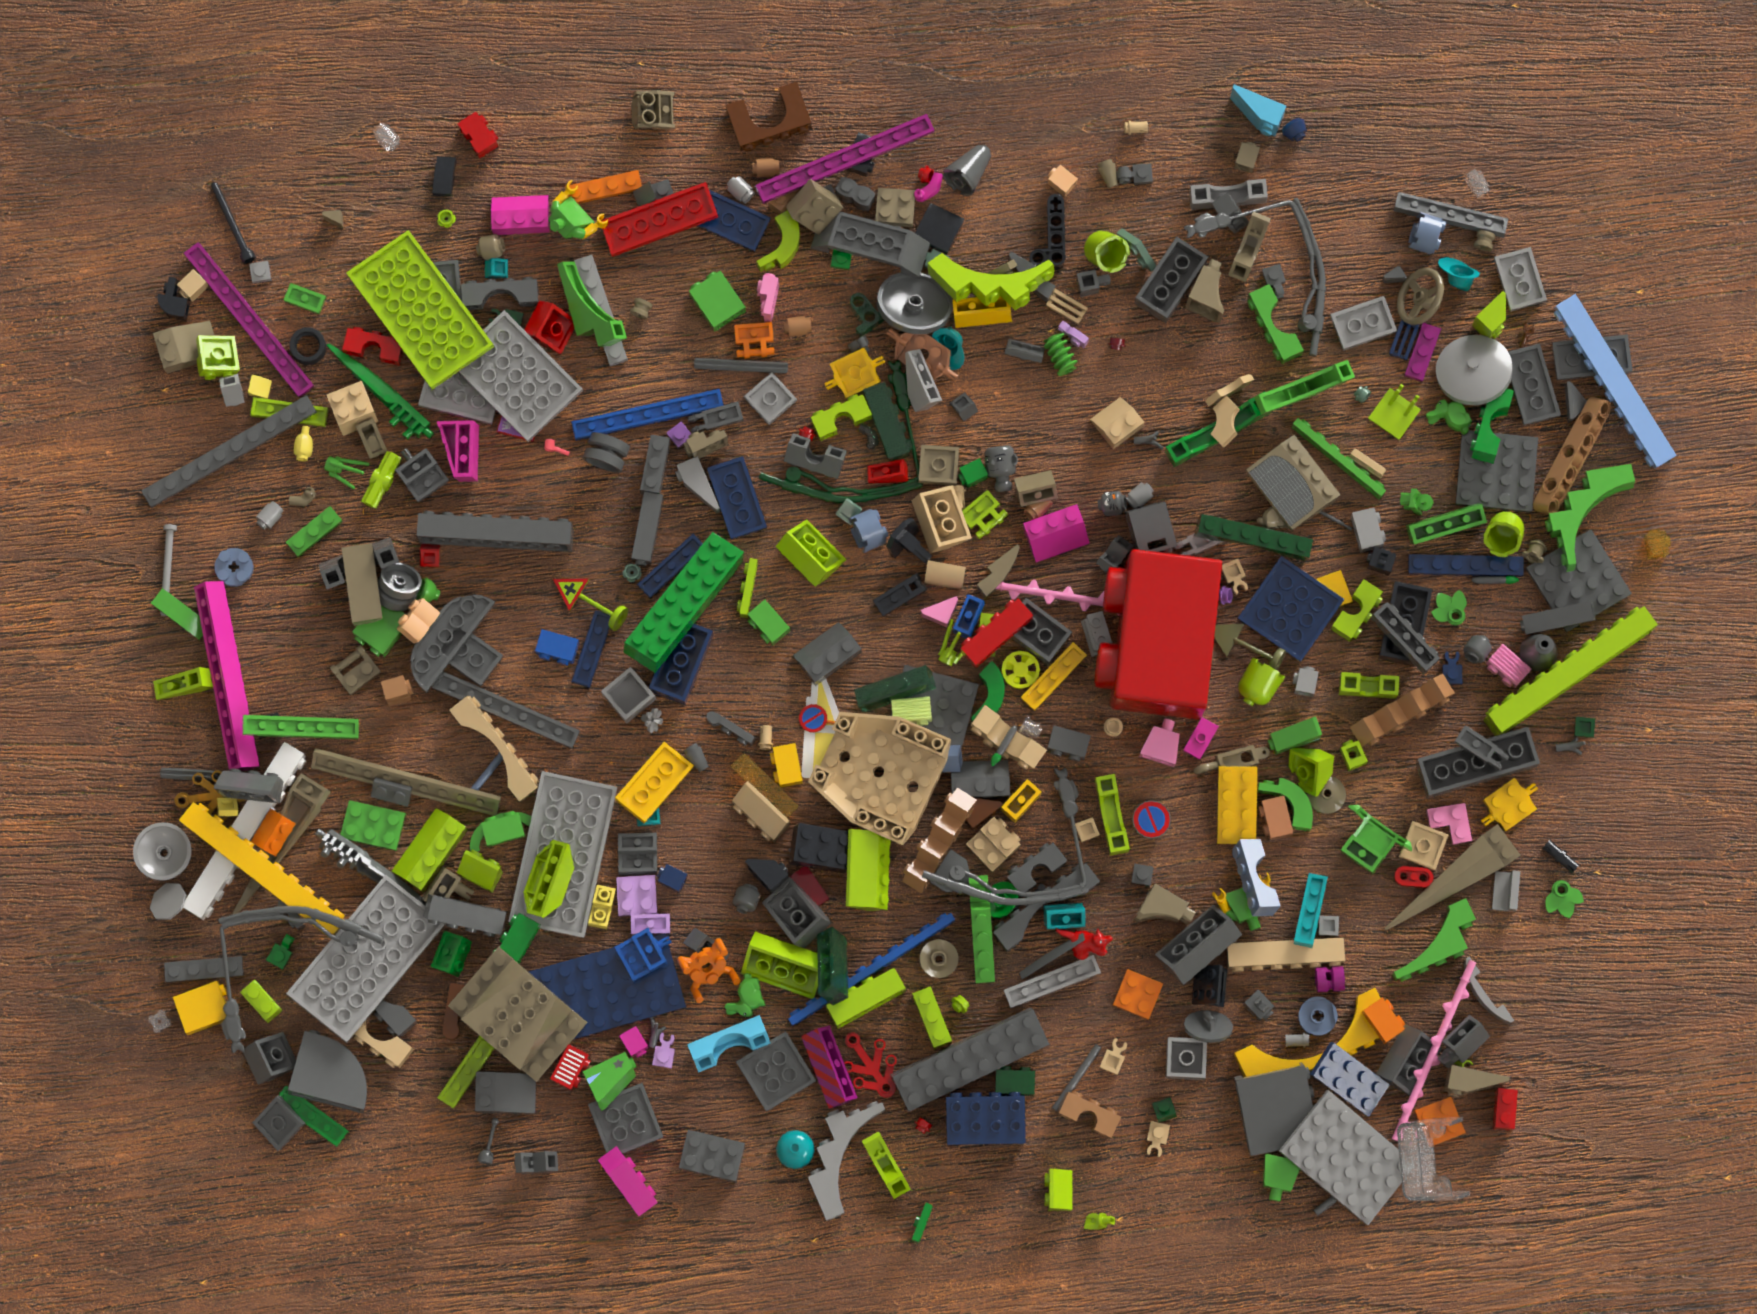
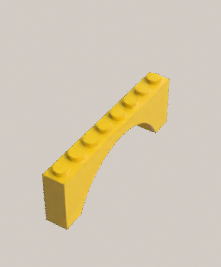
(1360, 1033)

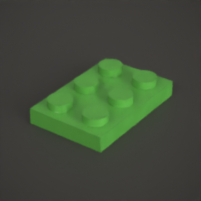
(373, 825)

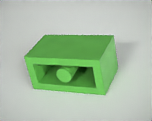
(768, 623)

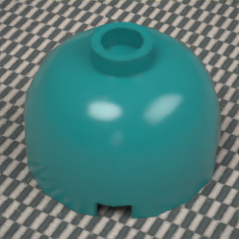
(795, 1149)

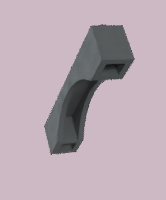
(1012, 932)
(396, 1016)

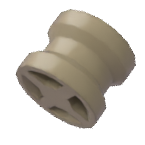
(1484, 240)
(641, 308)

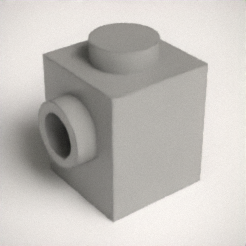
(231, 390)
(1305, 681)

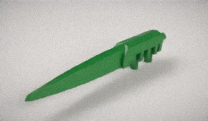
(397, 405)

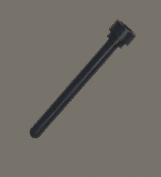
(246, 254)

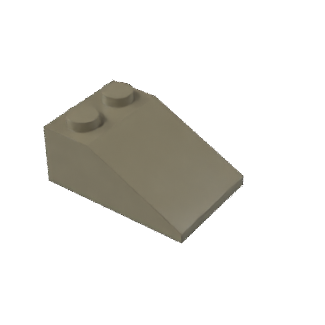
(179, 346)
(1465, 1081)

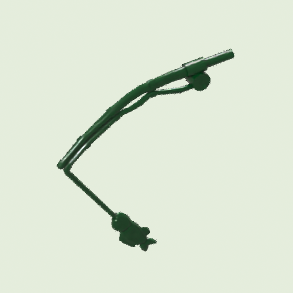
(793, 474)

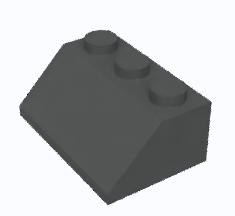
(827, 653)
(983, 780)
(250, 786)
(1404, 1057)

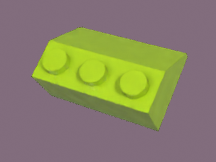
(810, 552)

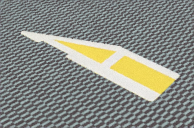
(817, 743)

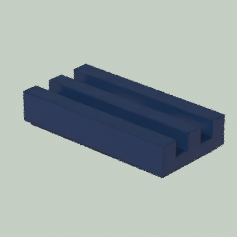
(1398, 354)

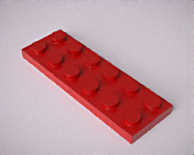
(659, 219)

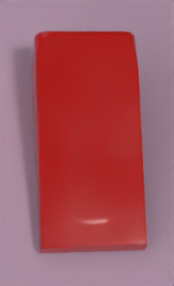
(888, 472)

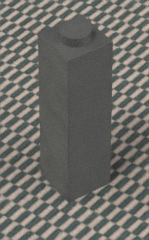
(647, 529)
(1557, 618)

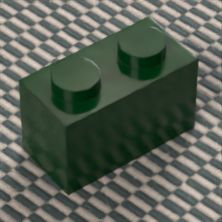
(1015, 1081)

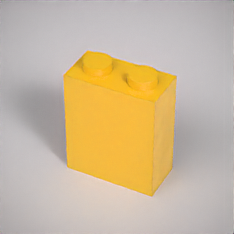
(201, 1007)

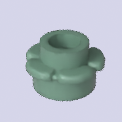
(1362, 394)
(632, 577)

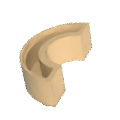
(994, 729)

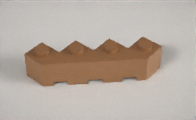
(1399, 712)
(943, 833)

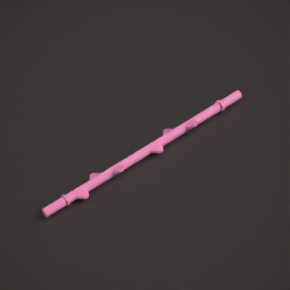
(1049, 595)
(1432, 1059)

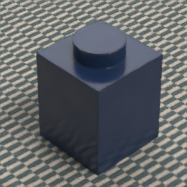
(672, 878)

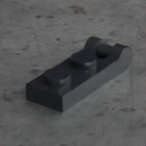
(899, 595)

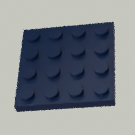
(1290, 609)

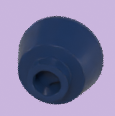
(1295, 129)

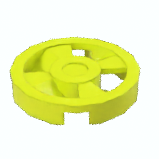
(1020, 669)

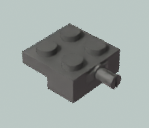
(421, 474)

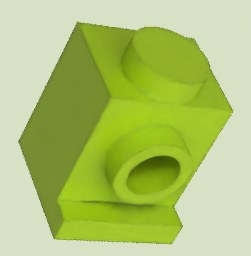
(1359, 760)

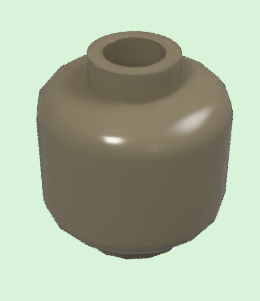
(490, 246)

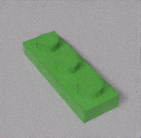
(314, 531)

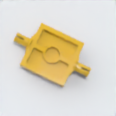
(854, 372)
(1509, 804)

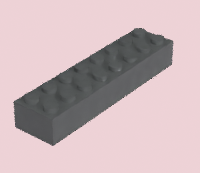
(495, 532)
(969, 1059)

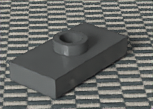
(1025, 350)

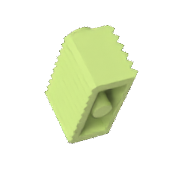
(913, 709)

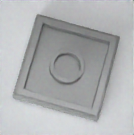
(770, 398)

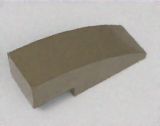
(998, 572)

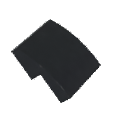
(939, 227)

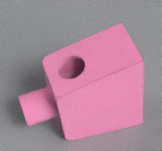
(1162, 744)

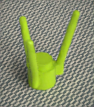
(948, 656)

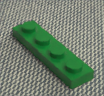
(315, 1118)

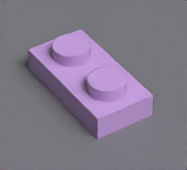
(655, 922)

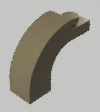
(1249, 246)

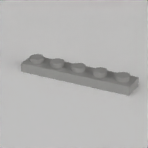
(1052, 981)

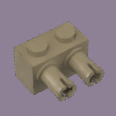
(447, 883)

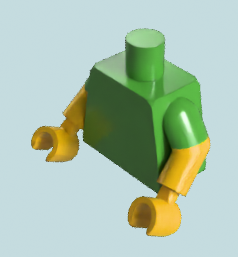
(570, 218)
(1235, 906)

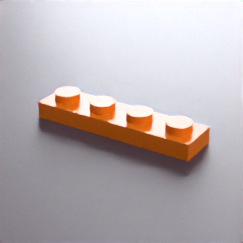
(606, 187)

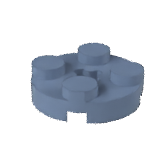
(240, 575)
(1311, 1025)

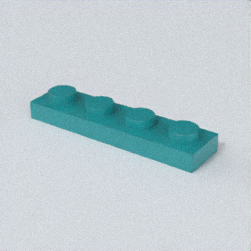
(1310, 910)

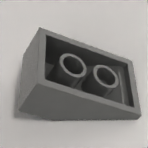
(796, 913)
(505, 1093)

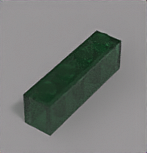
(887, 422)
(895, 687)
(832, 966)

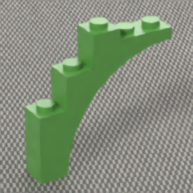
(1597, 486)

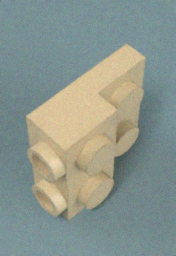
(994, 844)

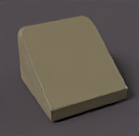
(334, 217)

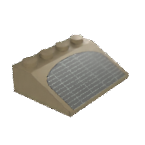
(1293, 483)

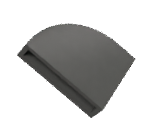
(328, 1074)

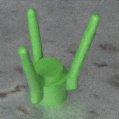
(336, 464)

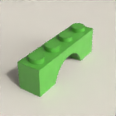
(1285, 345)

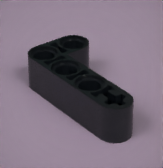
(1053, 232)

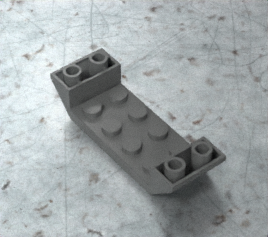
(874, 242)

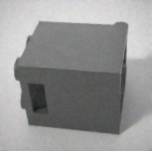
(1151, 524)

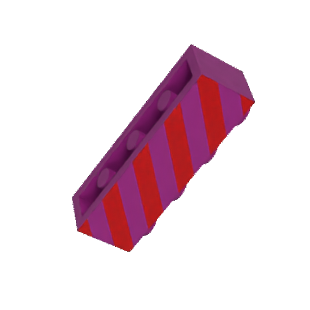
(829, 1067)

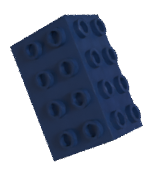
(985, 1119)

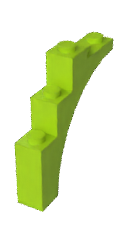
(988, 287)

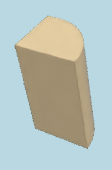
(945, 575)

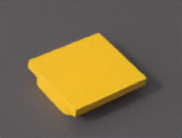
(1336, 583)

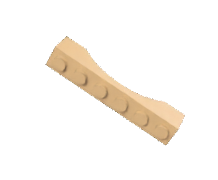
(519, 779)

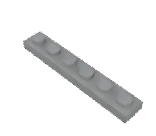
(591, 280)

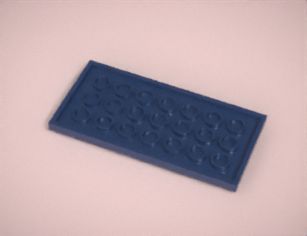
(605, 994)

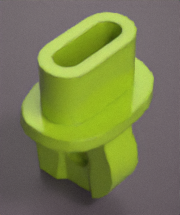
(1097, 1222)

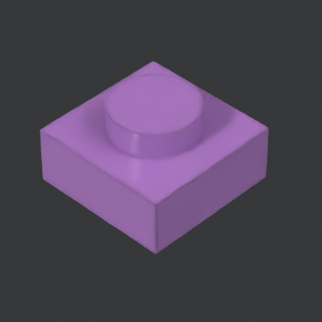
(678, 434)

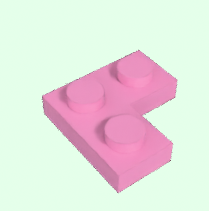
(1453, 816)

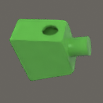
(1278, 1175)

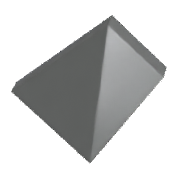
(1574, 402)

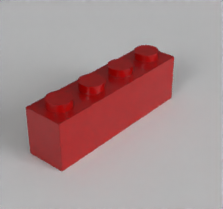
(996, 633)

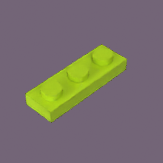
(747, 587)

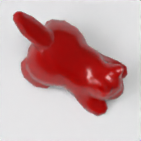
(1093, 942)

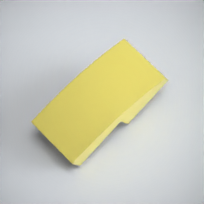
(601, 907)

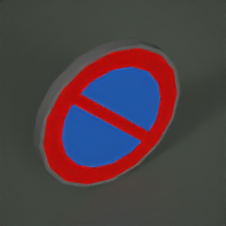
(1151, 819)

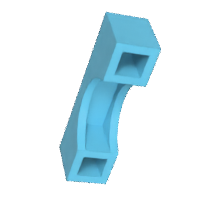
(747, 1033)

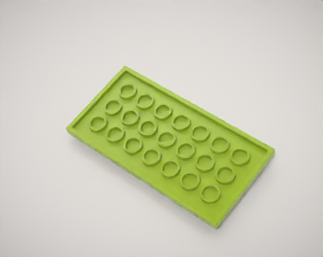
(420, 309)

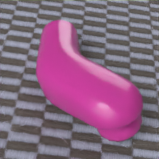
(930, 190)

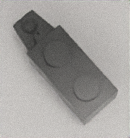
(1463, 1041)

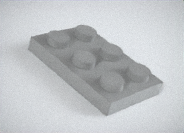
(1520, 279)
(1363, 323)

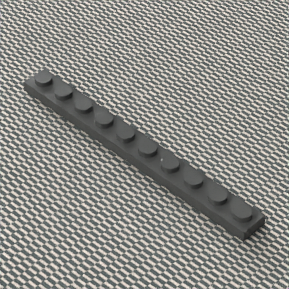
(229, 451)

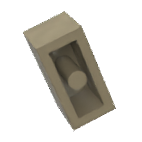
(1036, 488)

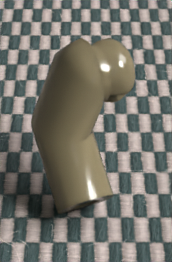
(304, 499)

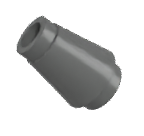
(696, 757)

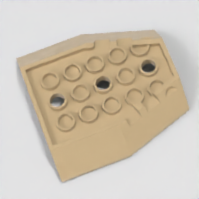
(906, 755)

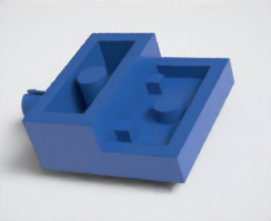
(642, 953)

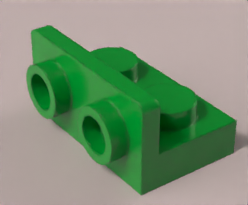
(451, 953)

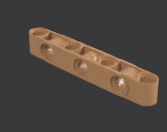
(1572, 455)

